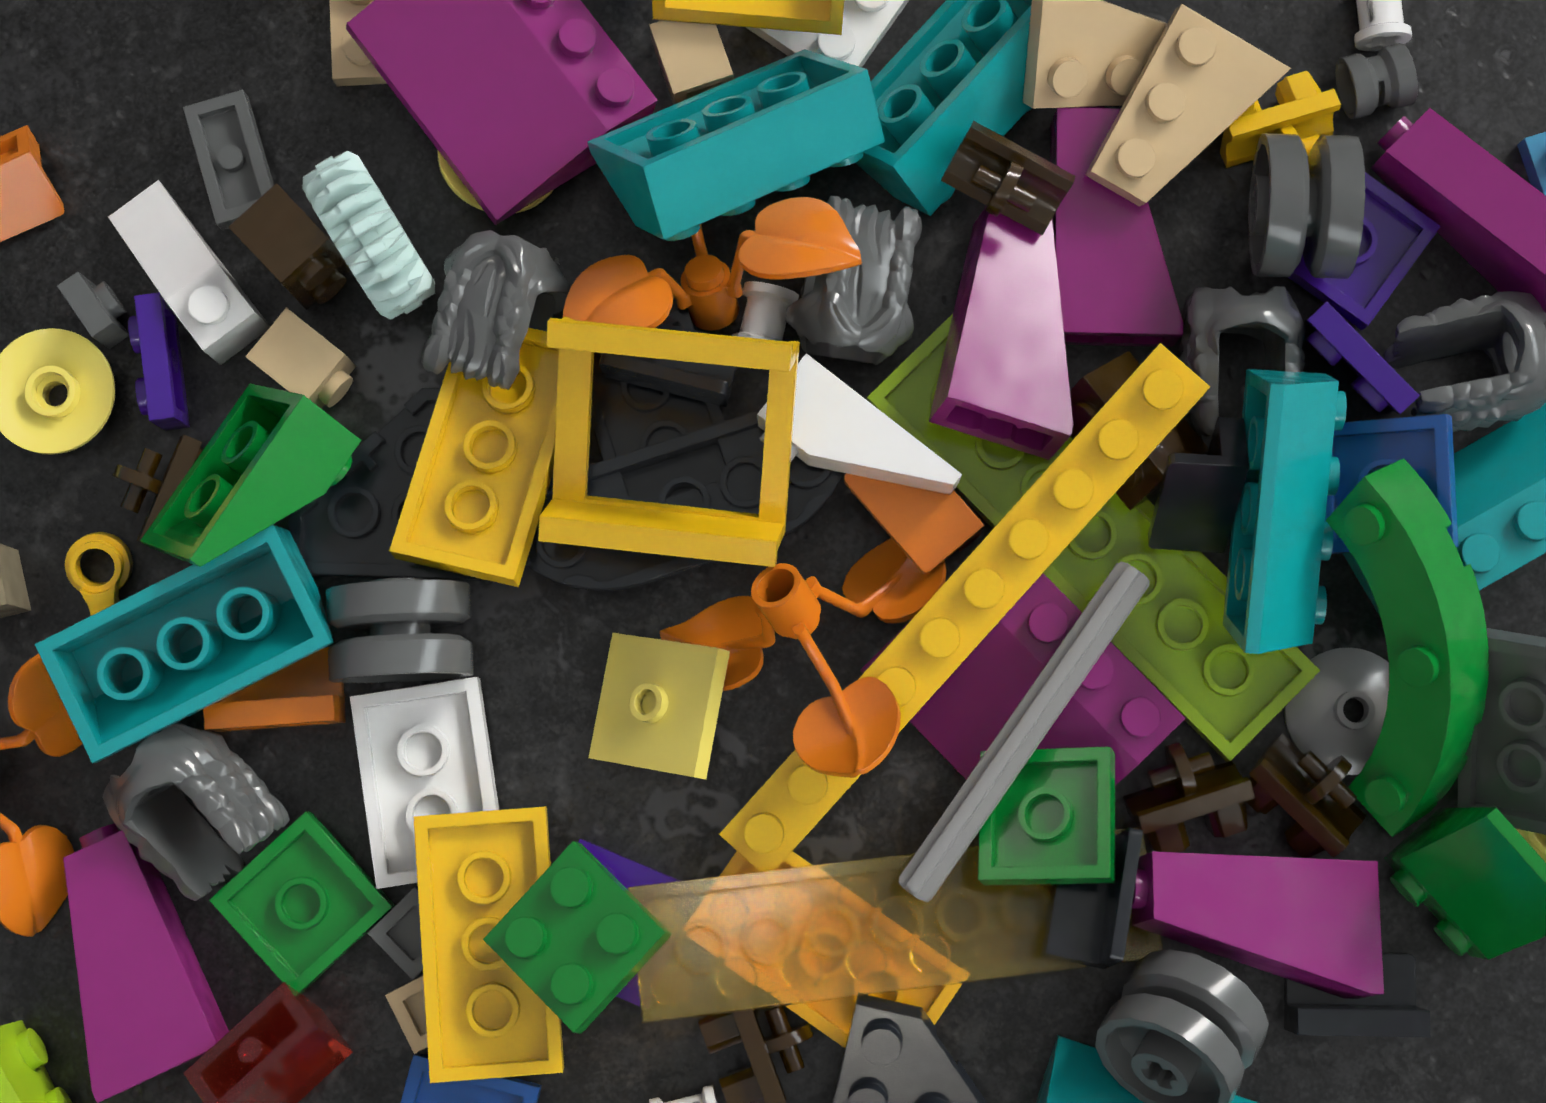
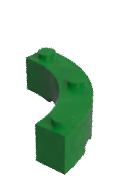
(1432, 642)

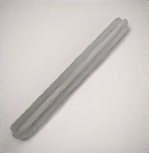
(1023, 731)

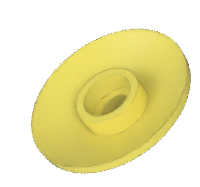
(28, 374)

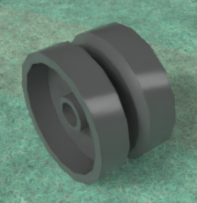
(1306, 205)
(399, 627)
(1181, 1030)

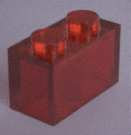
(271, 1053)

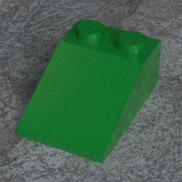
(255, 470)
(1474, 879)

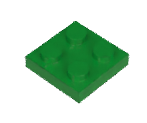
(1053, 822)
(302, 902)
(577, 937)

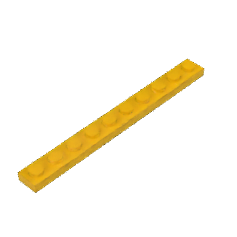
(984, 588)

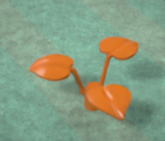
(788, 242)
(852, 726)
(33, 862)

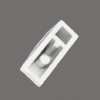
(188, 274)
(850, 435)

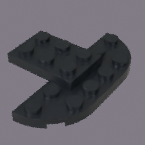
(672, 454)

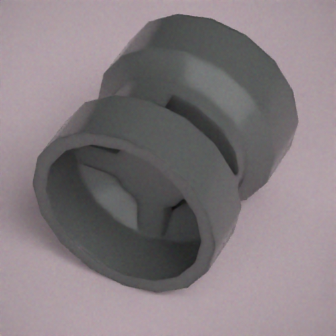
(1376, 81)

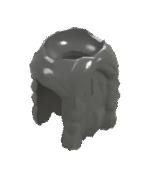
(488, 303)
(864, 308)
(1263, 316)
(1502, 325)
(169, 831)

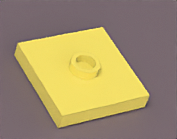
(659, 705)

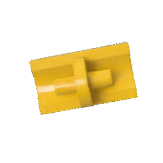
(1300, 111)

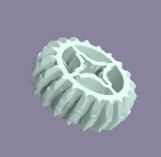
(368, 235)

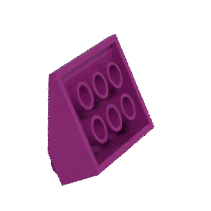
(504, 88)
(1109, 709)

